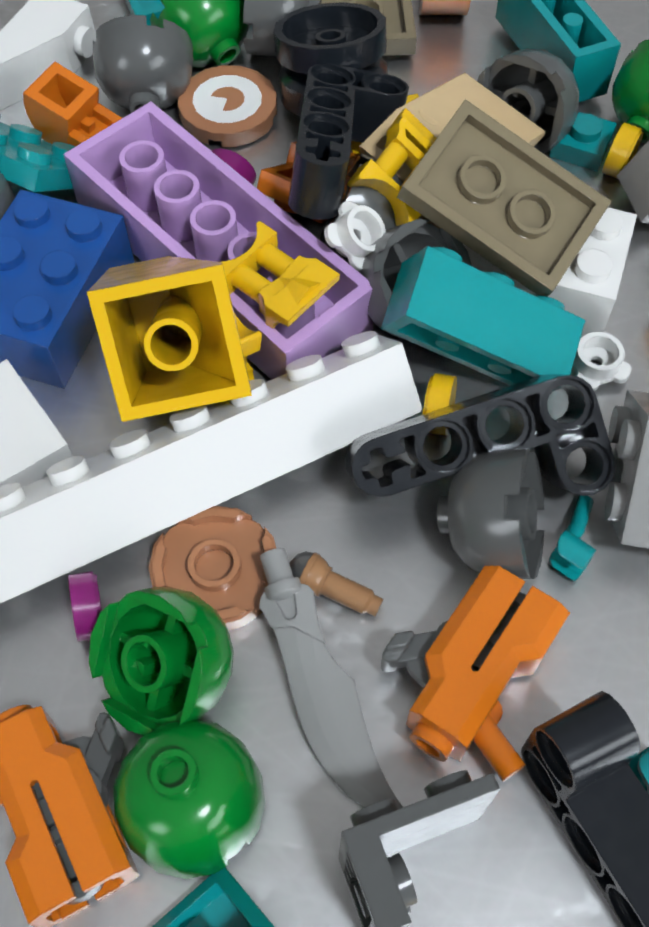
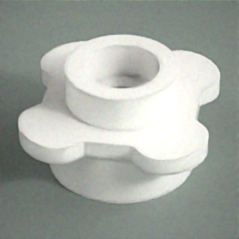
(354, 232)
(606, 351)

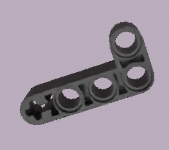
(337, 108)
(465, 421)
(596, 798)

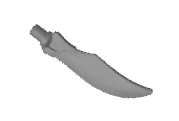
(320, 688)

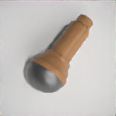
(318, 575)

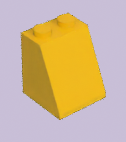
(168, 336)

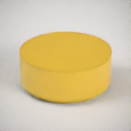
(622, 149)
(440, 394)

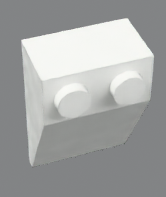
(594, 275)

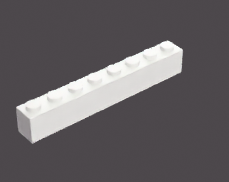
(199, 460)

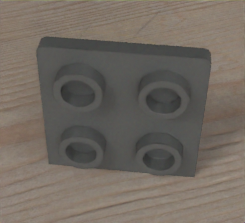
(382, 883)

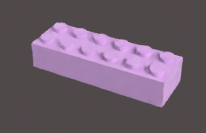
(196, 206)

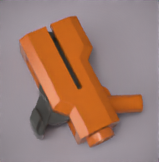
(470, 663)
(60, 815)

